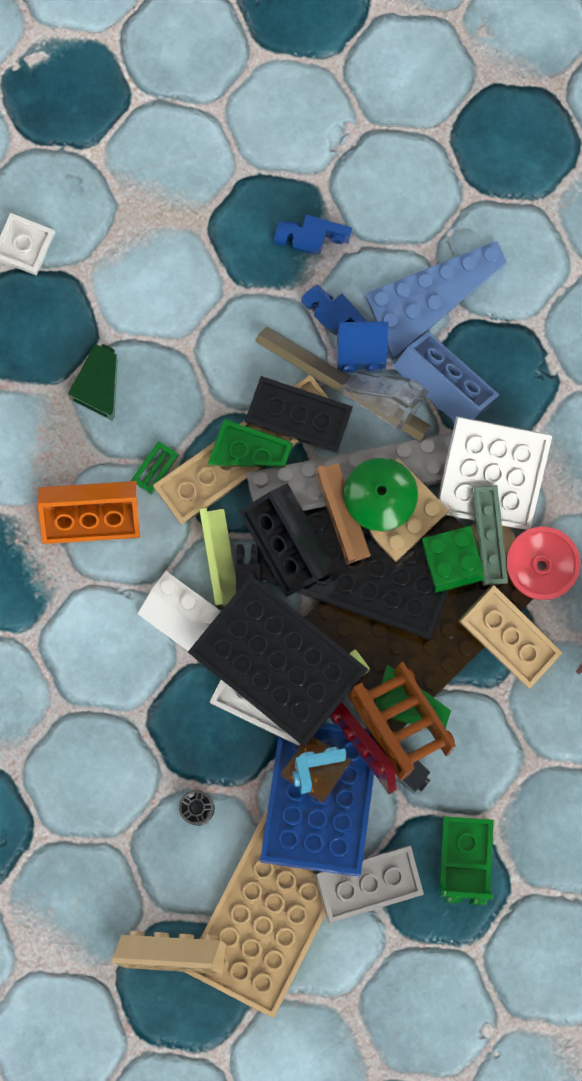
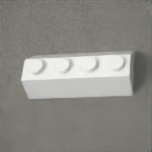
(177, 611)

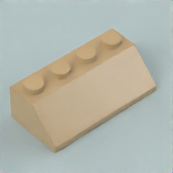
(170, 954)

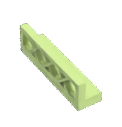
(219, 556)

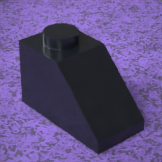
(417, 778)

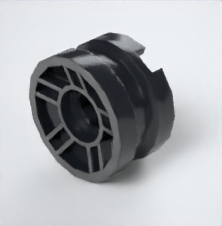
(192, 798)

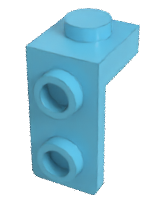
(308, 759)

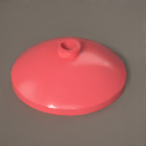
(553, 550)

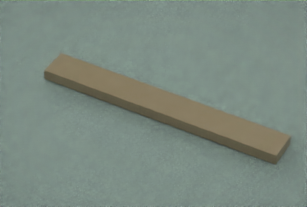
(322, 371)

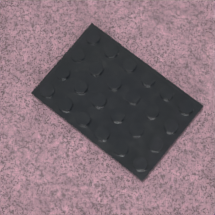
(277, 661)

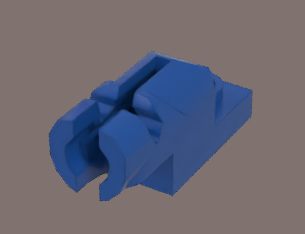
(312, 234)
(330, 311)

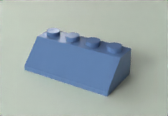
(448, 380)

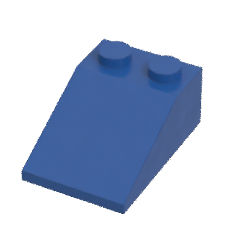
(362, 346)

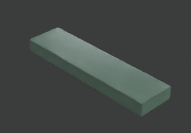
(490, 534)

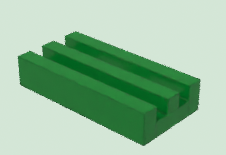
(143, 485)

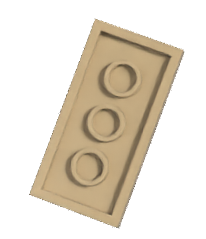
(510, 636)

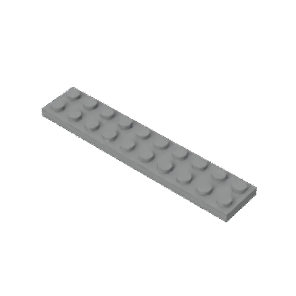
(423, 458)

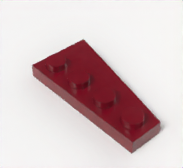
(366, 747)

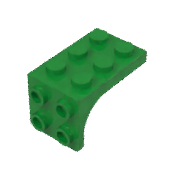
(466, 860)

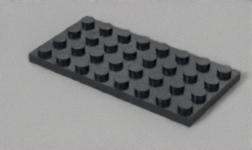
(376, 586)

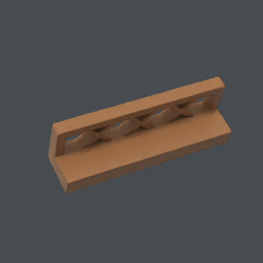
(346, 529)

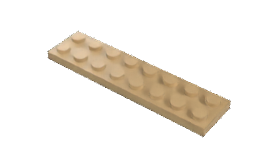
(199, 485)

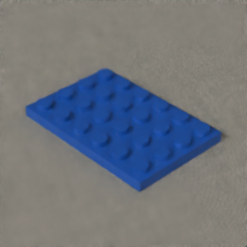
(313, 833)

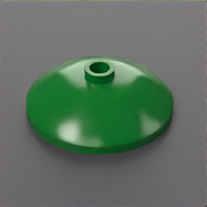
(375, 510)

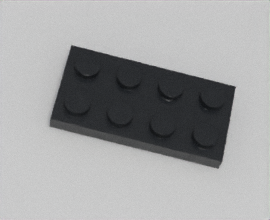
(298, 414)

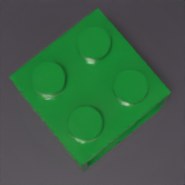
(453, 559)

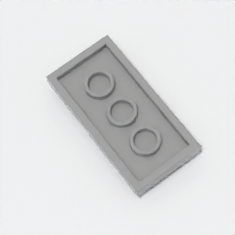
(383, 881)

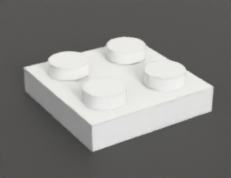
(24, 243)

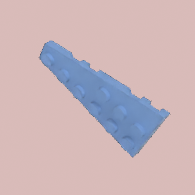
(429, 295)

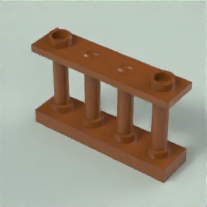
(389, 740)

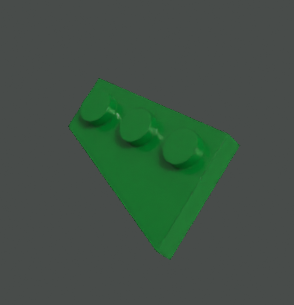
(247, 447)
(411, 715)

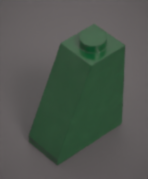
(97, 382)

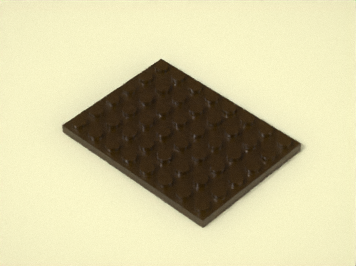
(433, 660)

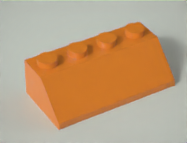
(88, 512)

